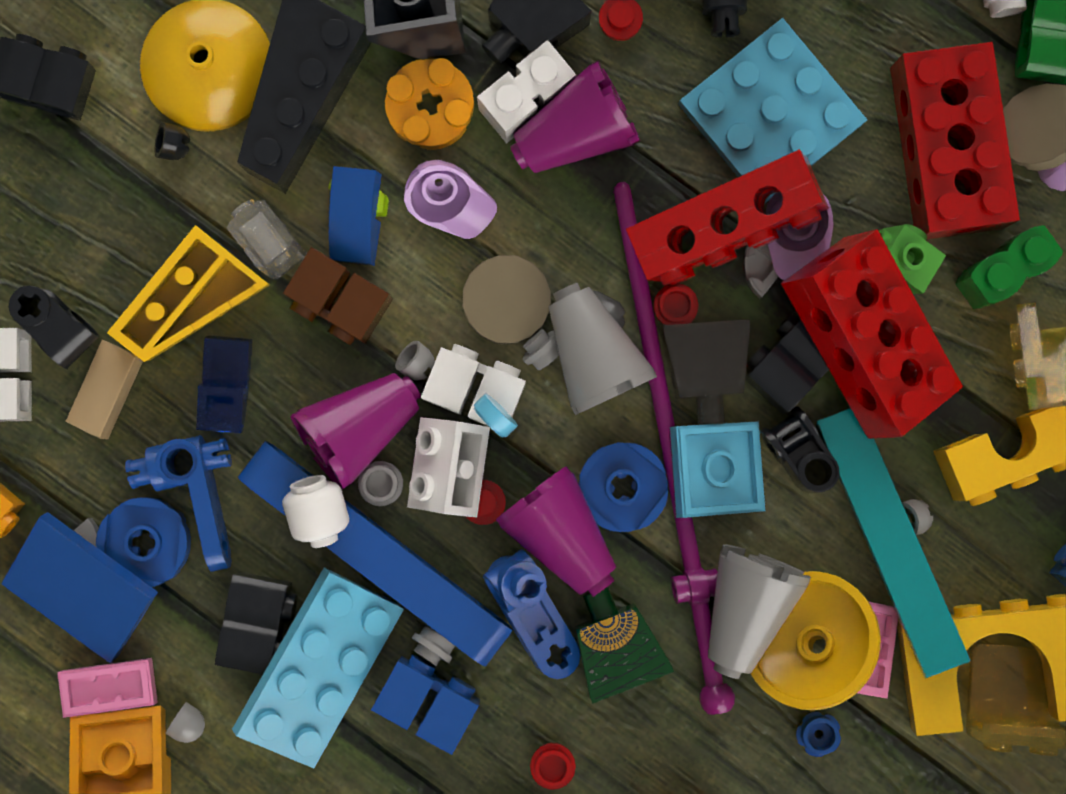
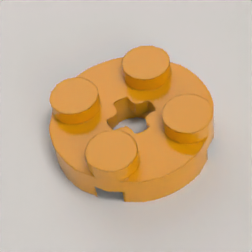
(438, 79)

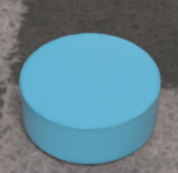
(495, 415)

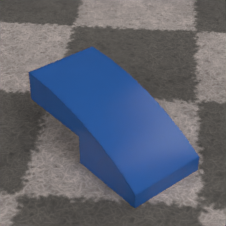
(352, 215)

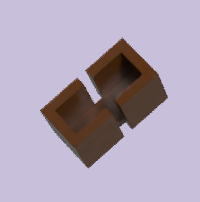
(319, 284)

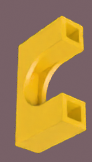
(935, 700)

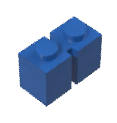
(448, 713)

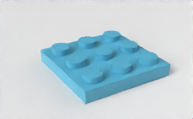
(771, 104)

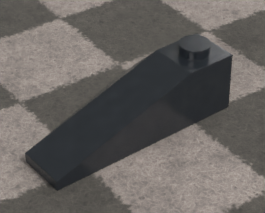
(416, 26)

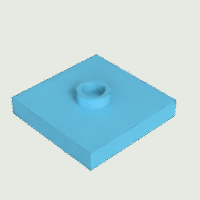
(717, 469)

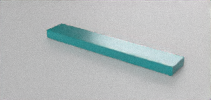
(893, 545)

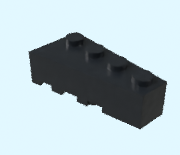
(301, 83)

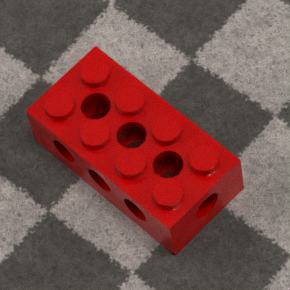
(978, 125)
(660, 237)
(872, 335)

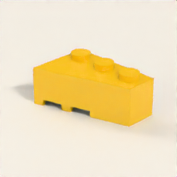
(185, 295)

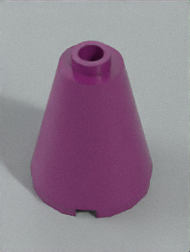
(576, 124)
(356, 425)
(561, 533)

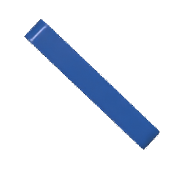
(389, 564)

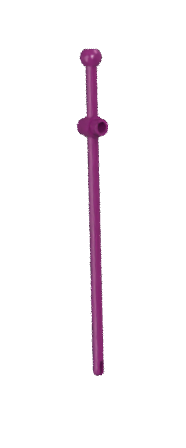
(694, 584)

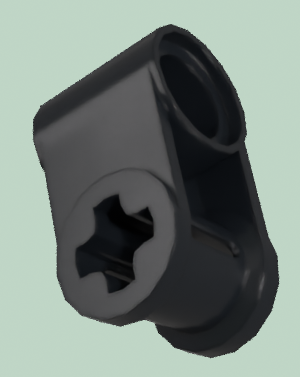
(57, 328)
(800, 449)

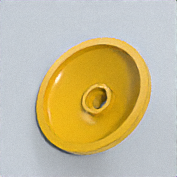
(211, 92)
(818, 681)

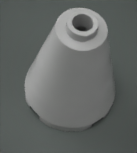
(594, 350)
(750, 608)

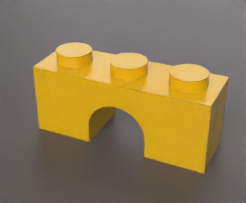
(976, 470)

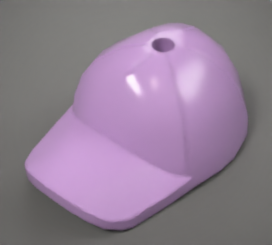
(450, 205)
(798, 247)

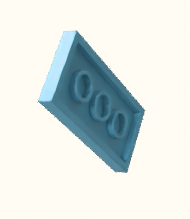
(317, 669)

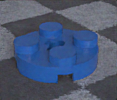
(648, 483)
(164, 525)

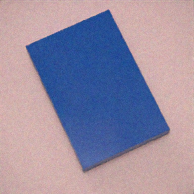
(79, 587)

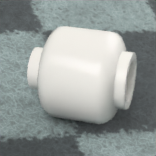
(315, 511)

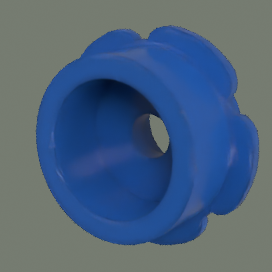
(818, 746)

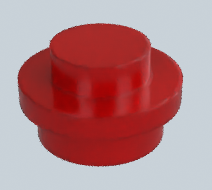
(620, 19)
(675, 305)
(491, 504)
(552, 766)

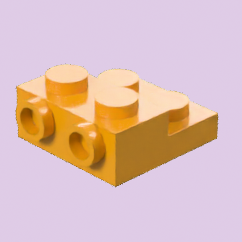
(119, 753)

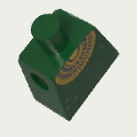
(617, 648)

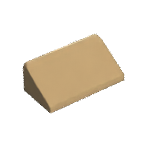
(104, 390)

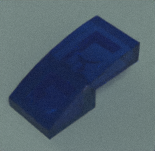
(224, 384)

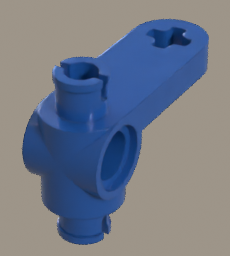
(159, 470)
(522, 596)

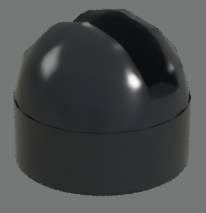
(171, 142)

